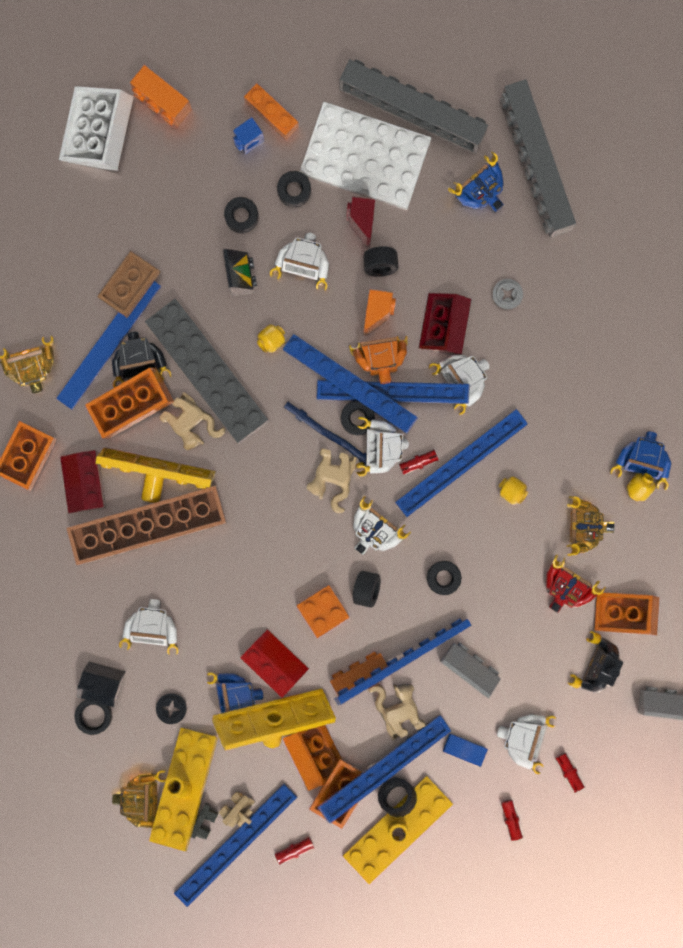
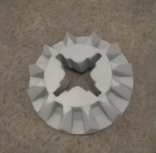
(507, 284)

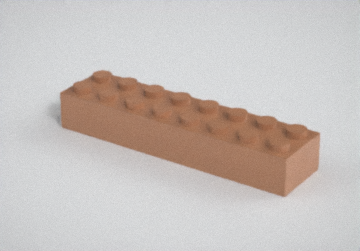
(146, 525)

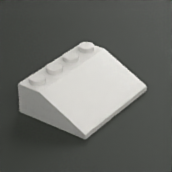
(96, 127)

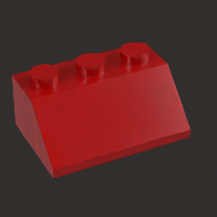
(274, 663)

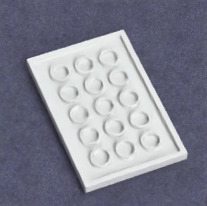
(365, 155)

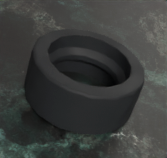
(88, 730)
(385, 789)

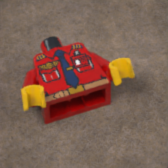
(568, 587)

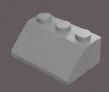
(471, 669)
(661, 704)

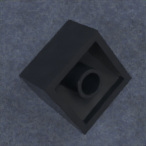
(100, 684)

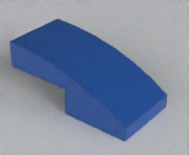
(465, 750)

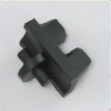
(207, 813)

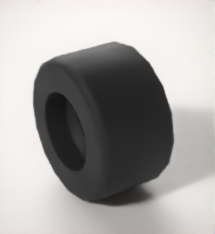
(285, 180)
(232, 206)
(380, 261)
(346, 413)
(432, 578)
(366, 589)

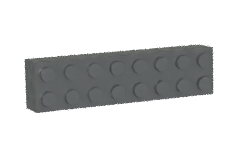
(413, 106)
(537, 158)
(207, 371)

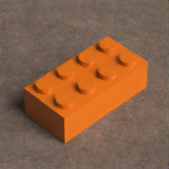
(129, 403)

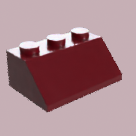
(361, 215)
(445, 323)
(83, 482)

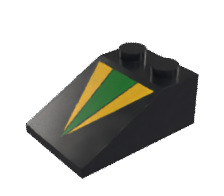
(238, 272)

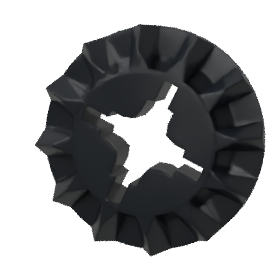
(176, 716)

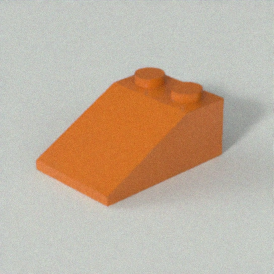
(627, 613)

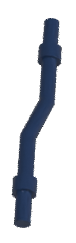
(301, 416)

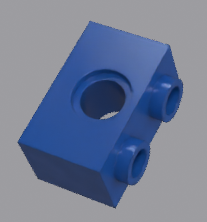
(248, 136)

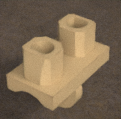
(239, 813)

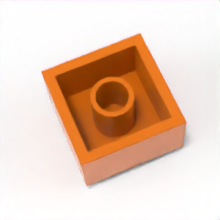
(323, 611)

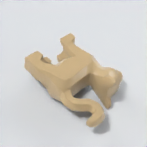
(188, 420)
(335, 475)
(400, 712)

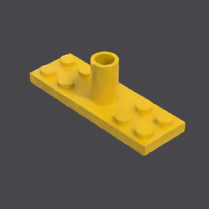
(155, 471)
(273, 720)
(179, 809)
(381, 848)

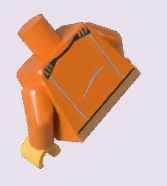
(381, 356)

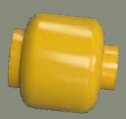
(271, 338)
(641, 486)
(513, 490)

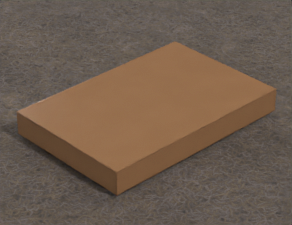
(128, 284)

